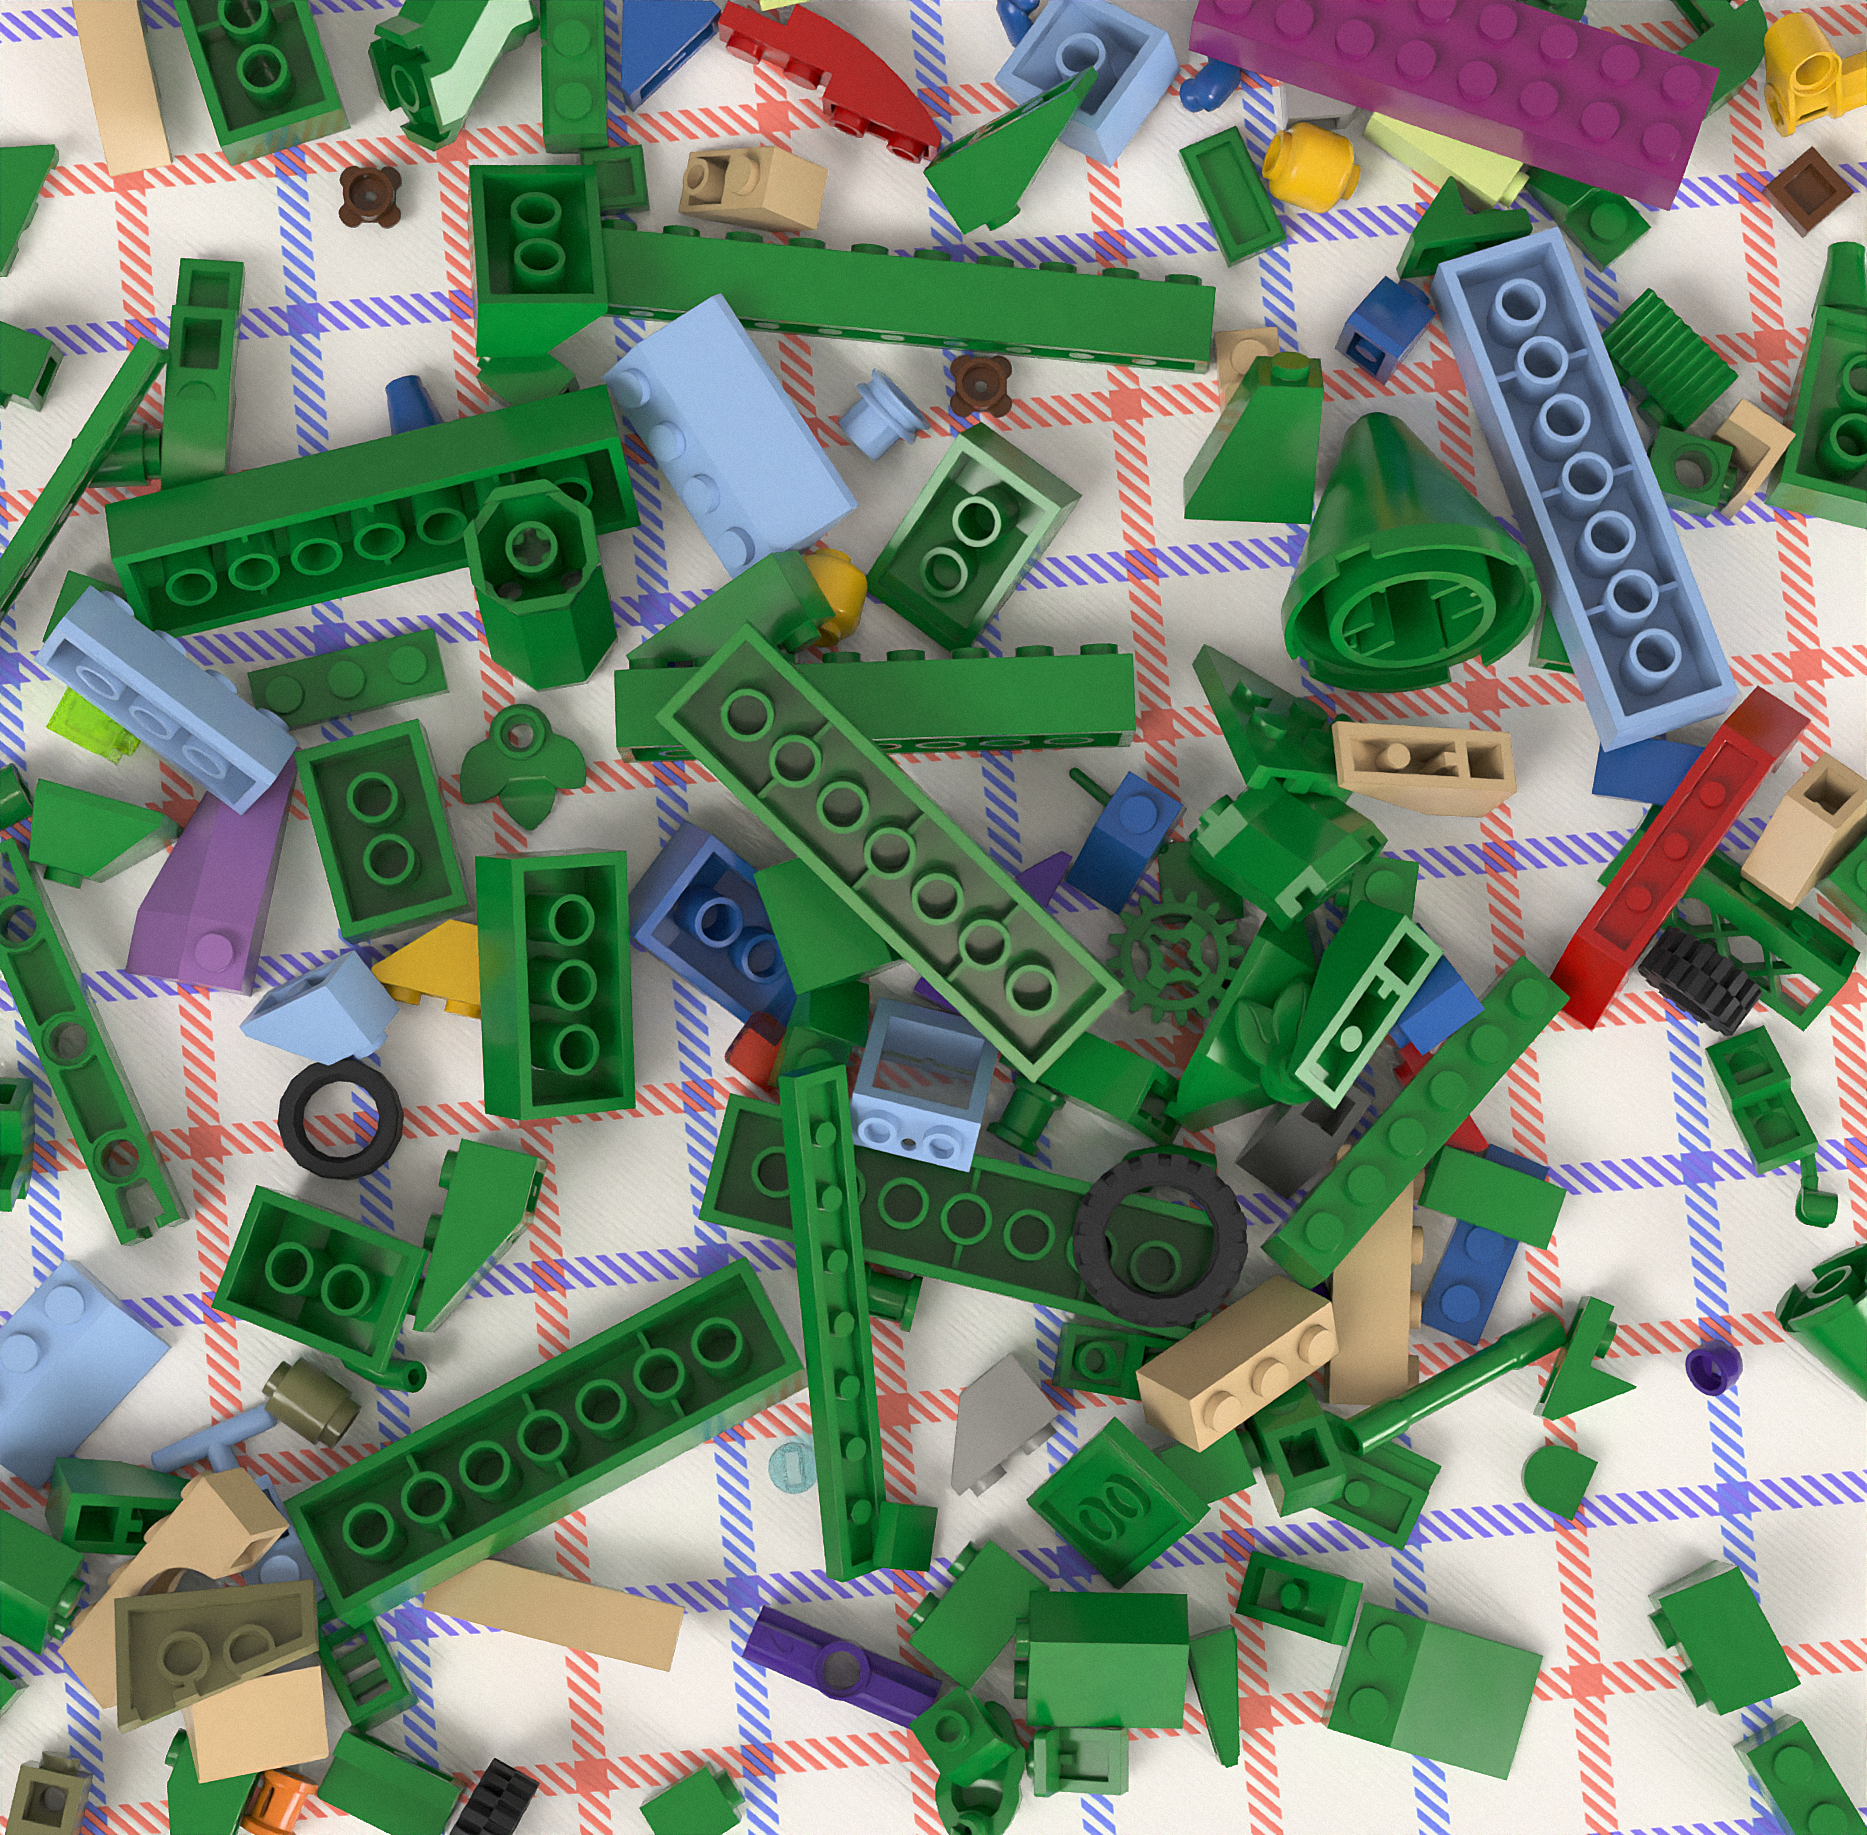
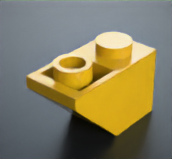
(438, 966)

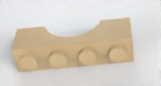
(215, 1530)

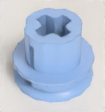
(882, 417)

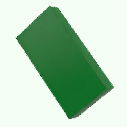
(1232, 196)

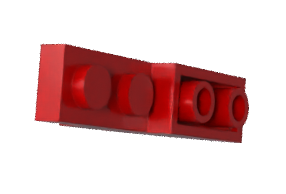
(859, 85)

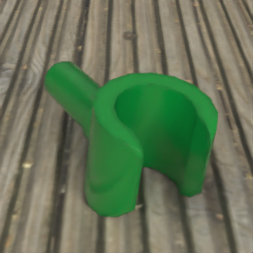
(1814, 1206)

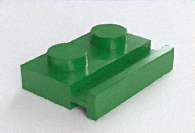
(1381, 1489)

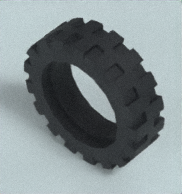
(1228, 1231)

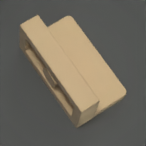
(1757, 447)

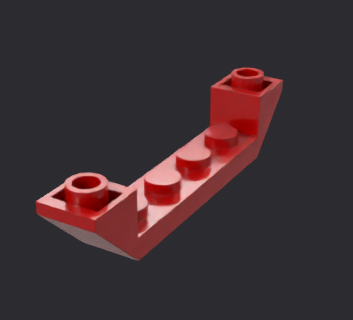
(1674, 852)

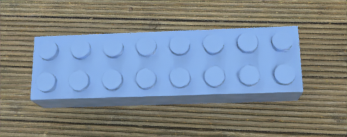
(1582, 489)

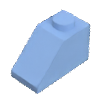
(325, 1012)

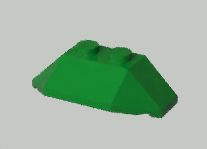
(1219, 1077)

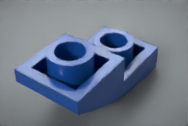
(1643, 770)

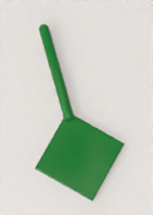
(1179, 869)

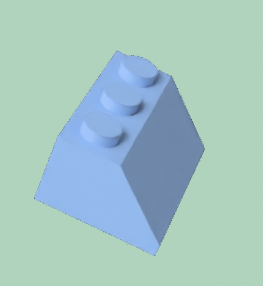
(67, 1368)

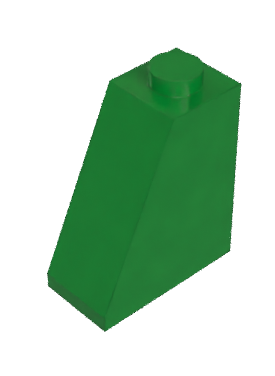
(1262, 448)
(1113, 1086)

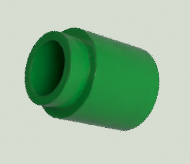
(133, 459)

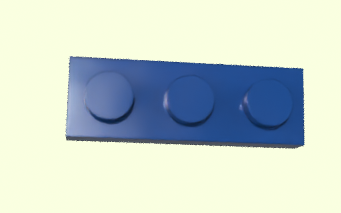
(1473, 1267)

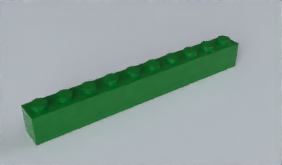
(912, 299)

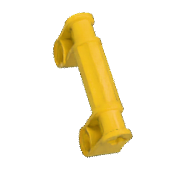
(1808, 76)

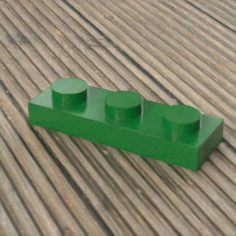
(352, 680)

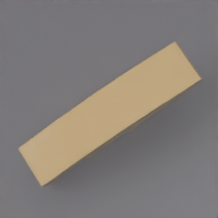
(123, 84)
(561, 1611)

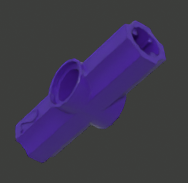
(801, 1653)

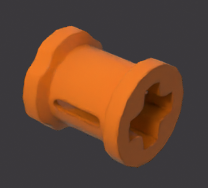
(278, 1802)

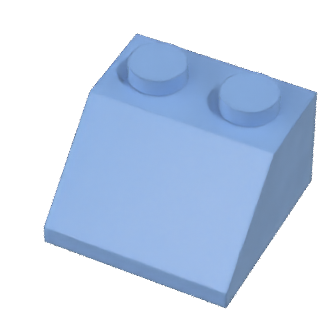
(1126, 52)

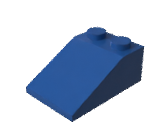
(710, 927)

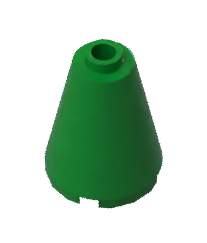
(1832, 1316)

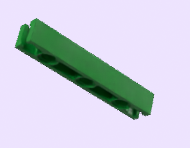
(94, 1085)

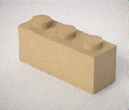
(1238, 1362)

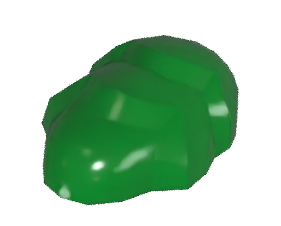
(993, 1799)

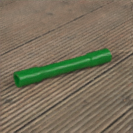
(1396, 1414)

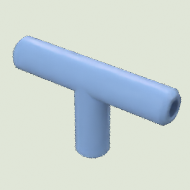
(214, 1442)

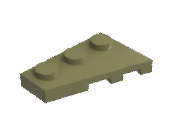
(205, 1642)

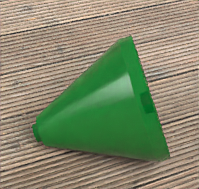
(1403, 571)

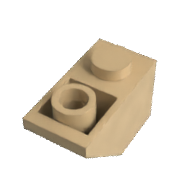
(754, 189)
(1809, 831)

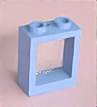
(922, 1085)

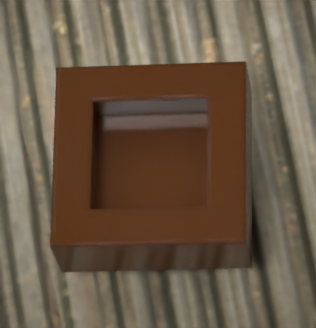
(1807, 192)

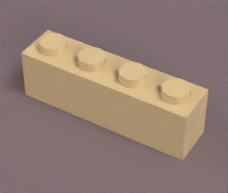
(1376, 1307)

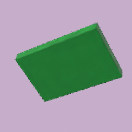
(1117, 1504)

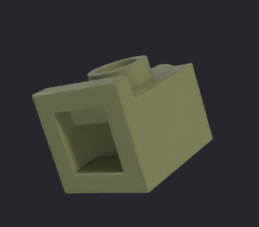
(29, 1811)

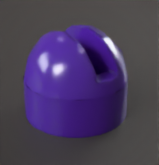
(1707, 1361)

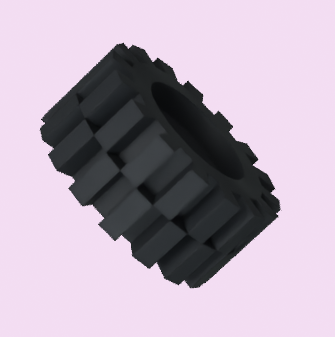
(1700, 980)
(496, 1802)

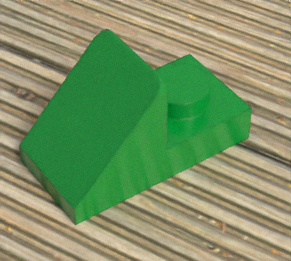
(1593, 218)
(1450, 233)
(824, 1028)
(1572, 1380)
(1299, 1598)

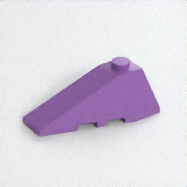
(215, 894)

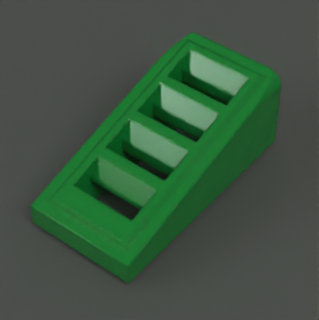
(1215, 1679)
(383, 1707)

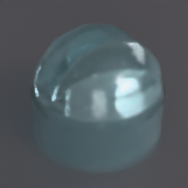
(806, 1463)

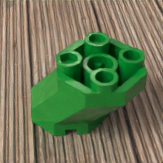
(440, 58)
(541, 585)
(1284, 848)

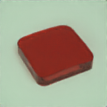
(756, 1049)

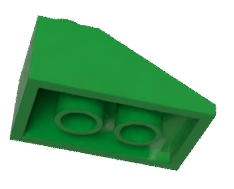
(1827, 410)
(970, 537)
(320, 1278)
(1431, 1690)

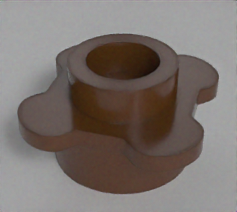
(360, 181)
(993, 373)

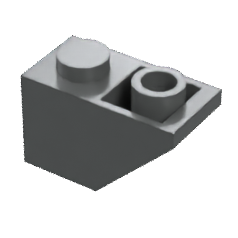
(1300, 1140)

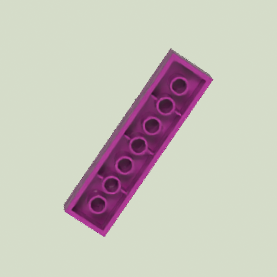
(1484, 77)

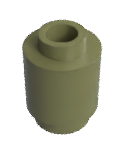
(310, 1402)

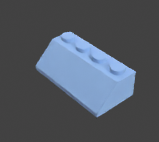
(729, 438)
(167, 699)

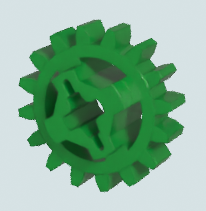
(1150, 937)

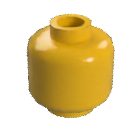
(1311, 167)
(844, 589)

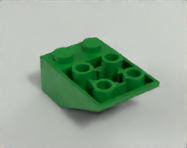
(483, 1216)

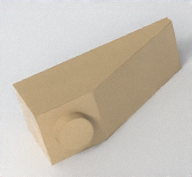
(1426, 767)

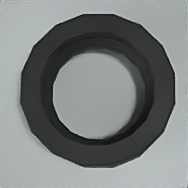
(292, 1115)

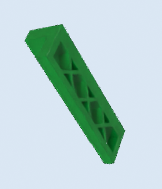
(1790, 935)

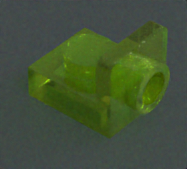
(91, 728)

